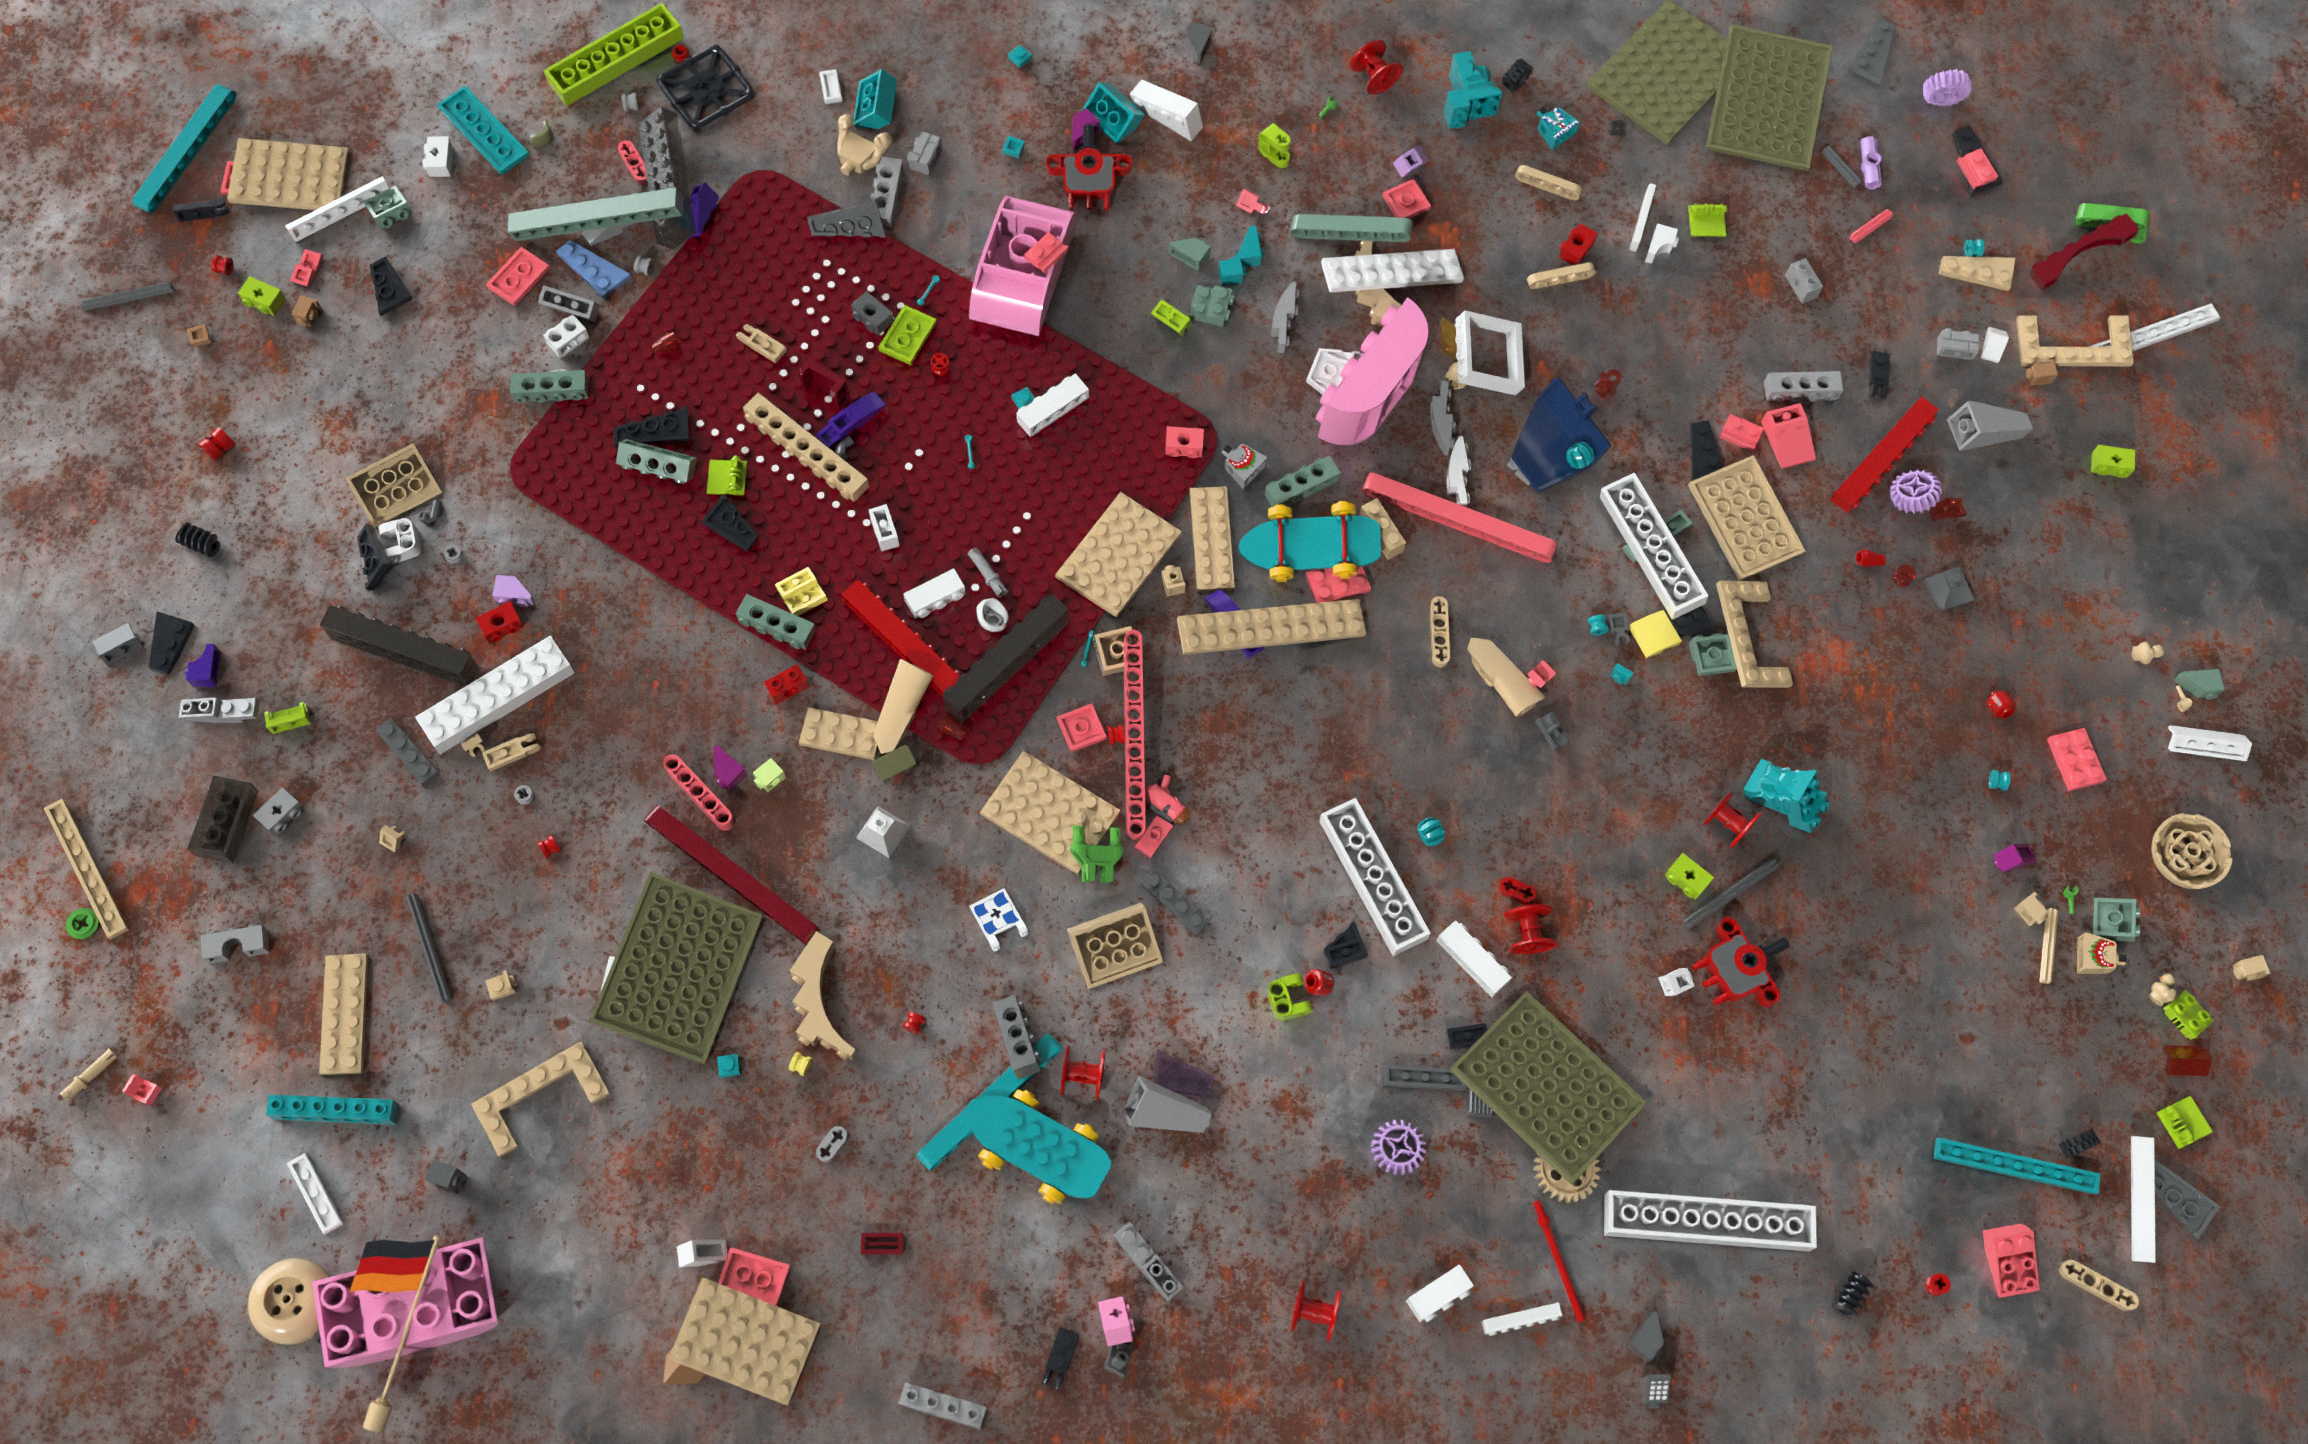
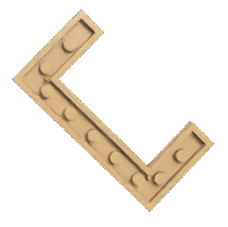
(2117, 355)
(1731, 595)
(572, 1059)

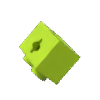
(261, 296)
(2113, 461)
(1698, 876)

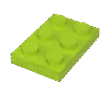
(907, 335)

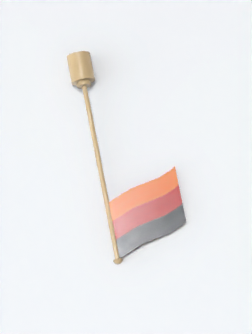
(393, 1268)

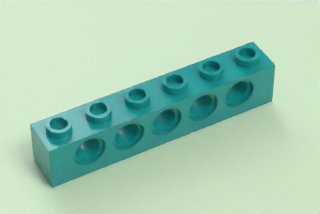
(332, 1109)

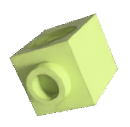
(768, 775)

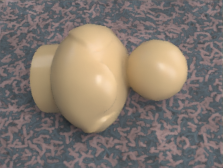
(2145, 653)
(2161, 992)

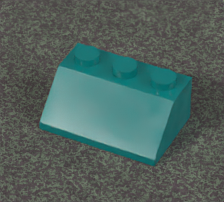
(875, 100)
(1114, 111)

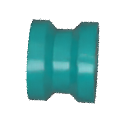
(1974, 248)
(1598, 625)
(1999, 780)

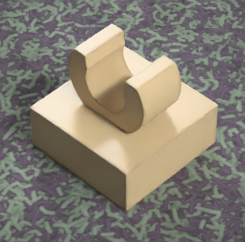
(471, 743)
(391, 838)

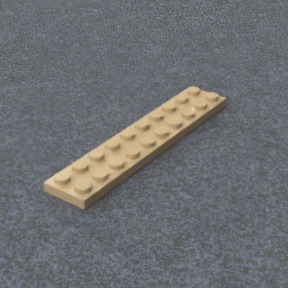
(1270, 626)

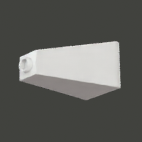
(883, 831)

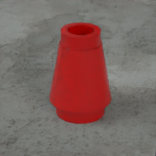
(1868, 558)

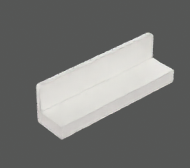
(2209, 743)

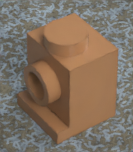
(306, 311)
(2042, 373)

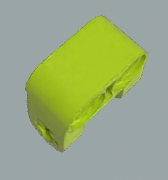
(1272, 146)
(1283, 999)

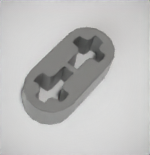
(836, 1147)

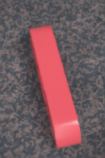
(634, 155)

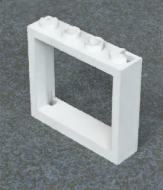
(1513, 331)

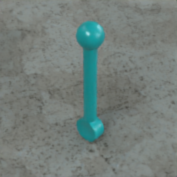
(935, 279)
(968, 438)
(1084, 663)

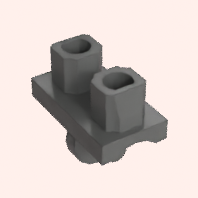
(1553, 731)
(1119, 1358)

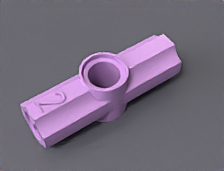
(1871, 162)

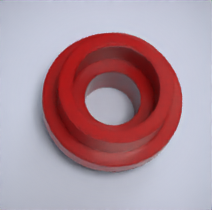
(680, 49)

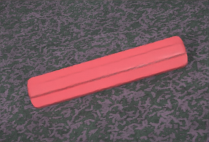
(1871, 226)

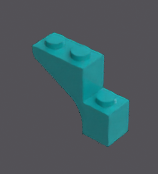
(1249, 255)

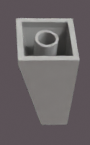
(1984, 425)
(1161, 1108)

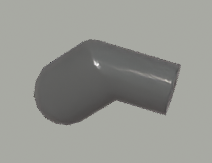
(842, 446)
(434, 514)

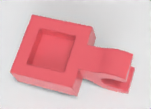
(1249, 202)

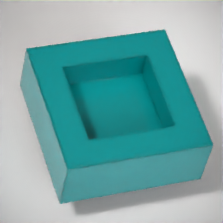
(1019, 56)
(1013, 147)
(1022, 397)
(1620, 674)
(728, 1065)

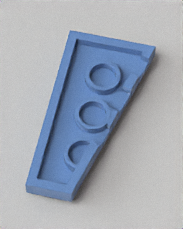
(593, 269)

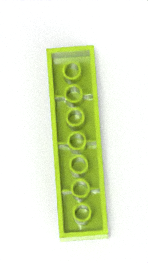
(614, 54)

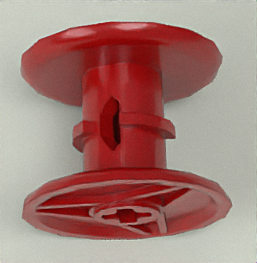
(1370, 59)
(1732, 818)
(1530, 929)
(1082, 1072)
(1315, 1311)

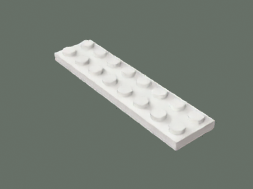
(1392, 270)

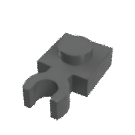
(1619, 626)

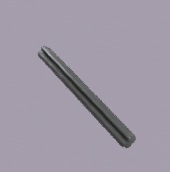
(1731, 893)
(429, 948)

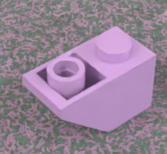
(1410, 161)
(510, 589)

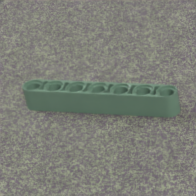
(1351, 228)

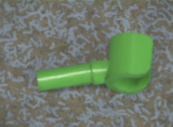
(1330, 106)
(2070, 896)

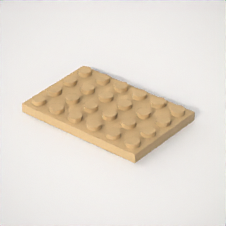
(287, 174)
(1746, 518)
(1118, 554)
(1044, 807)
(744, 1341)

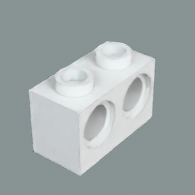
(569, 339)

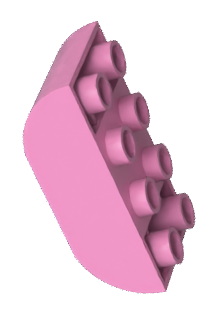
(1006, 285)
(1376, 380)
(370, 1324)

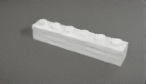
(1522, 1318)

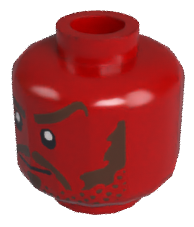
(2001, 704)
(1319, 982)

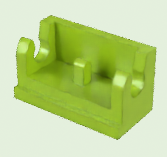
(1171, 317)
(287, 719)

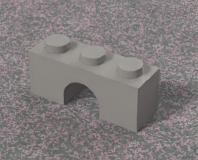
(216, 944)

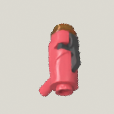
(1165, 804)

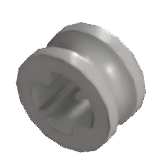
(455, 559)
(519, 790)

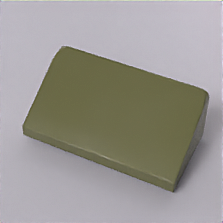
(894, 763)

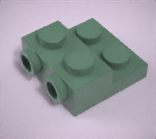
(388, 207)
(1211, 304)
(1712, 654)
(2116, 919)

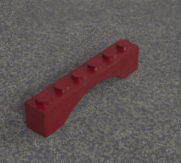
(2117, 232)

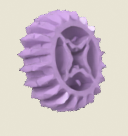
(1947, 88)
(1916, 491)
(1406, 1151)

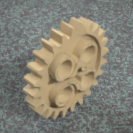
(1562, 1187)

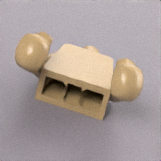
(857, 152)

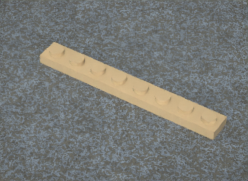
(86, 869)

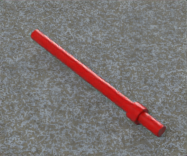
(1544, 1222)

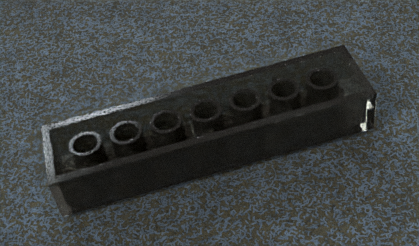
(667, 169)
(399, 646)
(1006, 658)

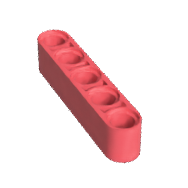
(694, 785)

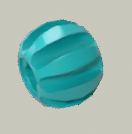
(1580, 455)
(1431, 831)

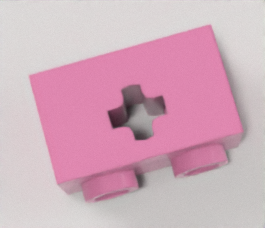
(1115, 1321)

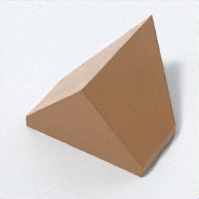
(680, 1374)

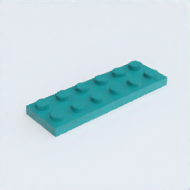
(483, 130)

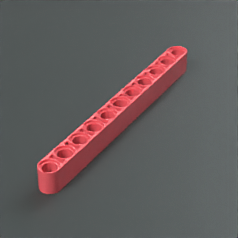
(1459, 517)
(1134, 743)

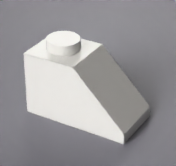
(701, 1252)

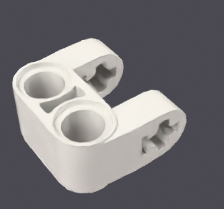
(405, 538)

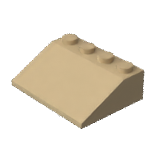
(393, 485)
(1115, 945)

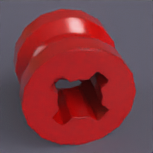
(222, 265)
(940, 359)
(1115, 734)
(549, 846)
(914, 1023)
(1932, 1284)

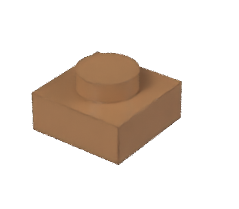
(198, 335)

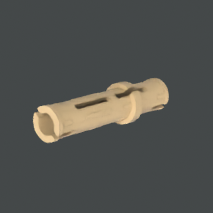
(81, 1082)

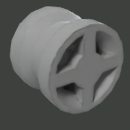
(630, 102)
(643, 265)

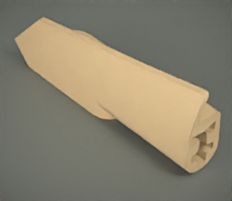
(1504, 676)
(900, 705)

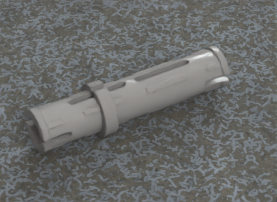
(992, 578)

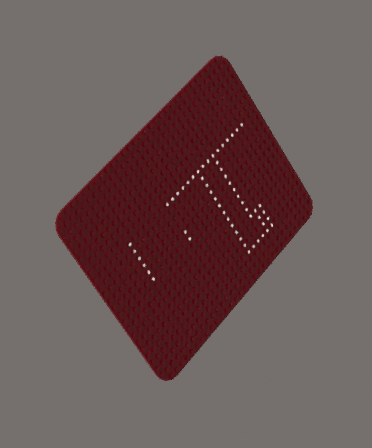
(1019, 505)

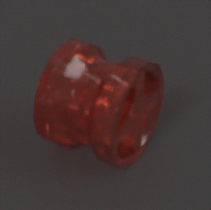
(1904, 580)

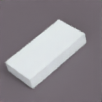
(830, 86)

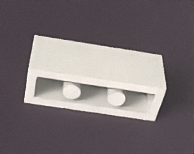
(934, 594)
(1440, 1294)

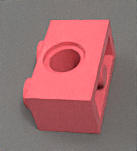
(1192, 436)

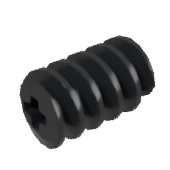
(198, 539)
(1852, 1294)

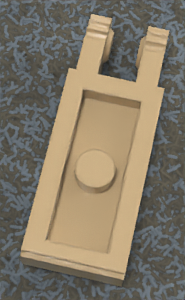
(762, 343)
(509, 752)

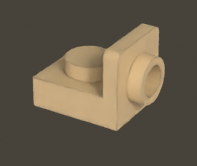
(501, 985)

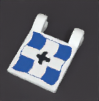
(997, 915)

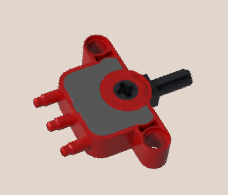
(1086, 181)
(1732, 974)

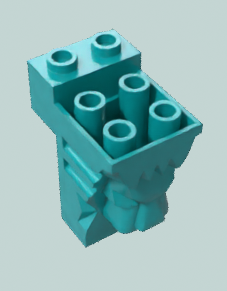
(1472, 93)
(1789, 793)

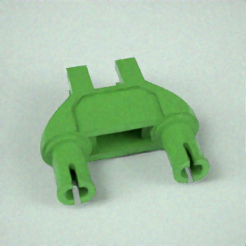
(1097, 856)

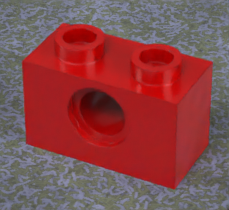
(1584, 238)
(490, 619)
(786, 684)

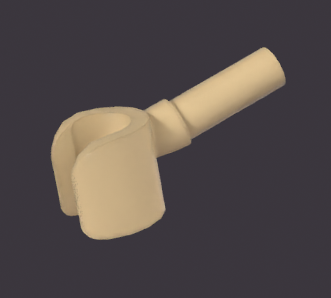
(2185, 703)

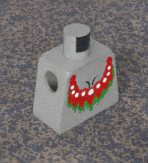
(1243, 463)

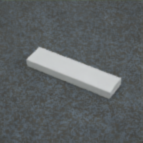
(1642, 217)
(315, 1193)

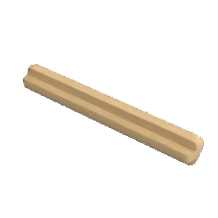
(2049, 946)

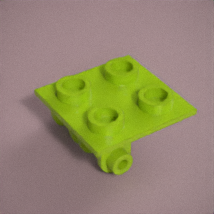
(1707, 220)
(727, 476)
(2189, 1014)
(2184, 1122)

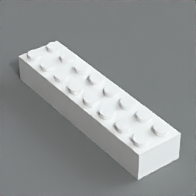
(1653, 546)
(494, 695)
(1374, 877)

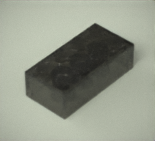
(223, 819)

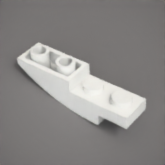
(1457, 472)

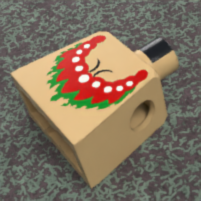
(2097, 955)

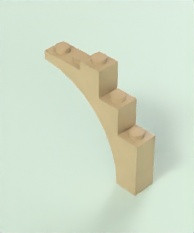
(1375, 298)
(810, 970)

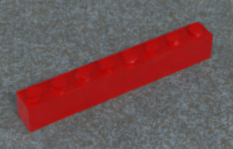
(1884, 455)
(899, 635)

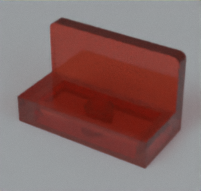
(2187, 1060)

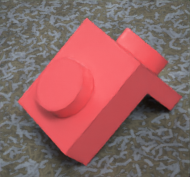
(1541, 674)
(142, 1090)

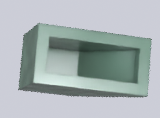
(1190, 251)
(2202, 683)

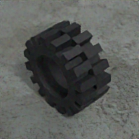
(1517, 75)
(2079, 1143)

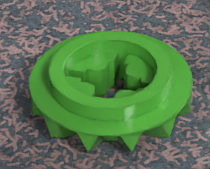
(82, 914)

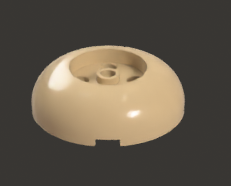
(2204, 838)
(287, 1326)

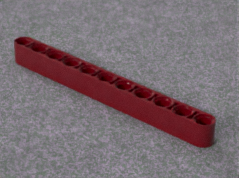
(731, 874)

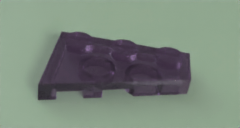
(1182, 1077)

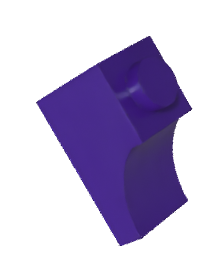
(204, 670)

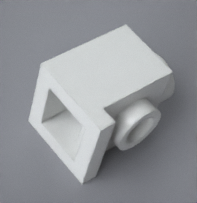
(1676, 982)

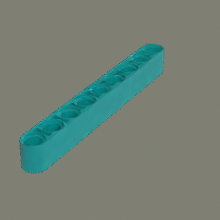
(184, 148)
(1006, 1085)

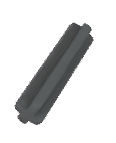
(1841, 166)

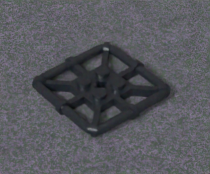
(707, 77)

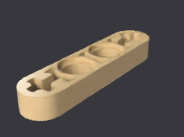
(1531, 176)
(1561, 275)
(1439, 631)
(2099, 1283)

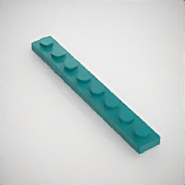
(2017, 1166)

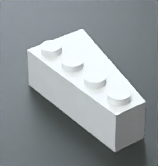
(1168, 108)

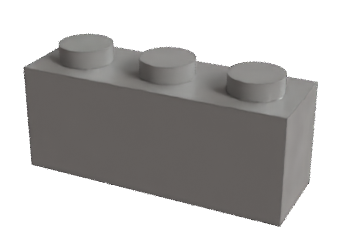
(569, 303)

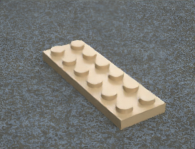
(1212, 539)
(344, 1014)

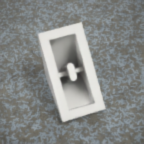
(1994, 344)

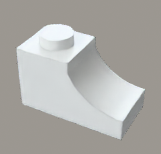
(1662, 241)

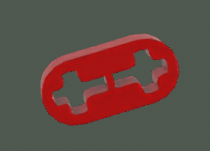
(1518, 886)

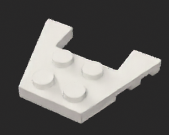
(1328, 367)

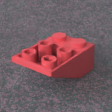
(1789, 435)
(2012, 1259)

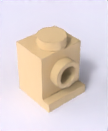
(1173, 586)
(2032, 910)
(2251, 968)

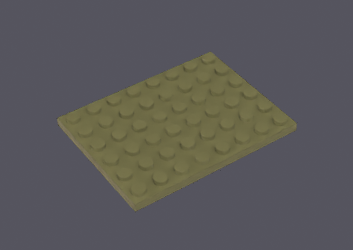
(1663, 72)
(1769, 97)
(676, 968)
(1548, 1087)

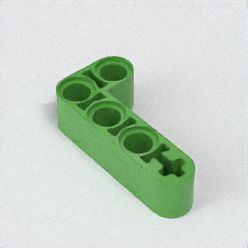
(2094, 215)

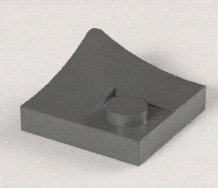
(1949, 589)

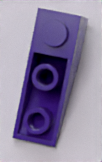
(704, 201)

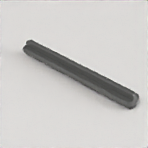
(127, 296)

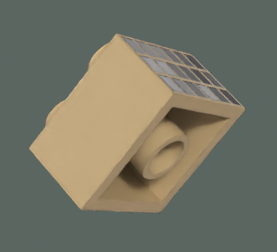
(1110, 650)

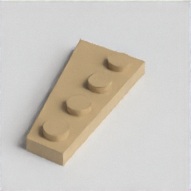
(1985, 271)

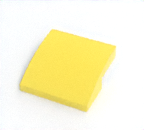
(801, 592)
(1655, 633)

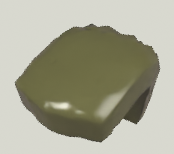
(542, 138)

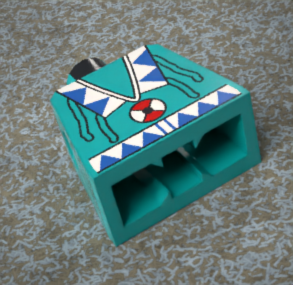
(1556, 126)

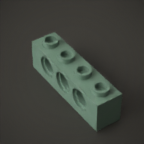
(542, 380)
(684, 463)
(1329, 475)
(752, 606)

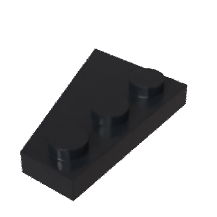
(389, 288)
(730, 525)
(373, 554)
(167, 642)

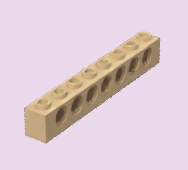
(761, 406)

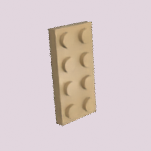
(839, 733)

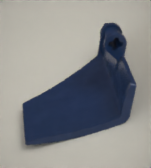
(1550, 430)

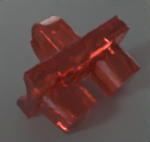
(1606, 386)
(1954, 510)

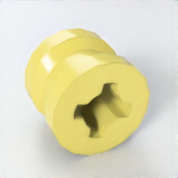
(800, 1063)

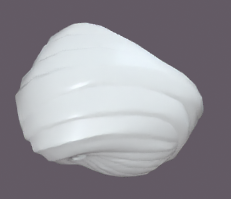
(992, 615)

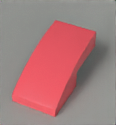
(307, 269)

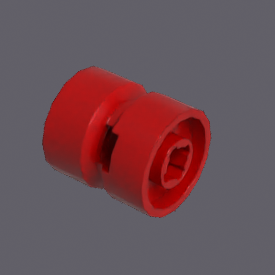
(216, 444)

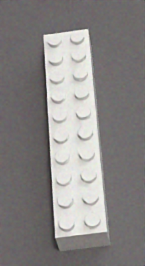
(1710, 1220)

